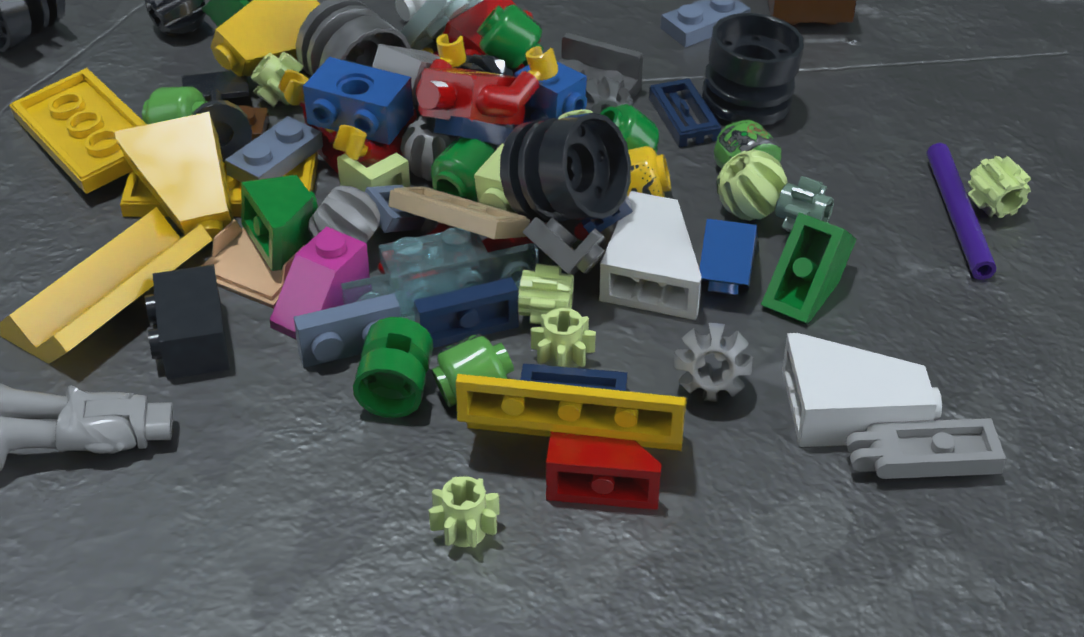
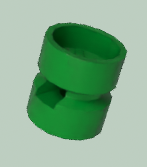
(393, 367)

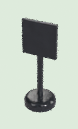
(229, 119)

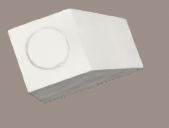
(652, 260)
(847, 389)

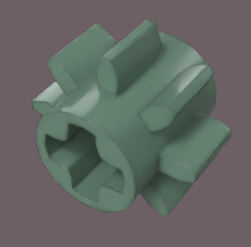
(804, 198)

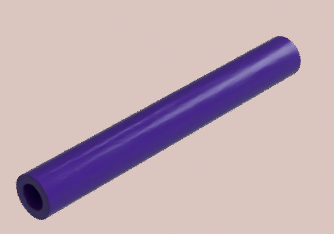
(961, 212)

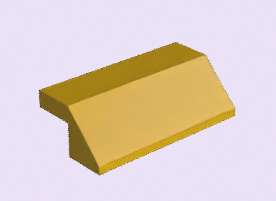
(100, 287)
(580, 410)

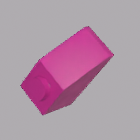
(317, 277)

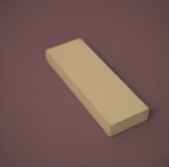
(459, 212)

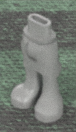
(84, 421)

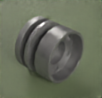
(343, 32)

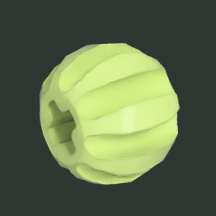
(751, 184)

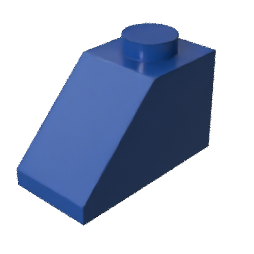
(728, 255)

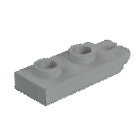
(927, 448)

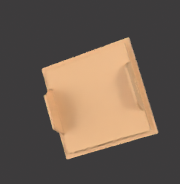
(243, 268)

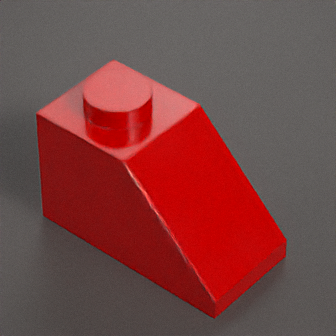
(601, 472)

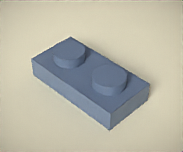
(696, 20)
(275, 151)
(340, 329)

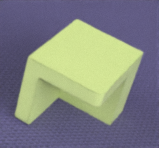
(387, 172)

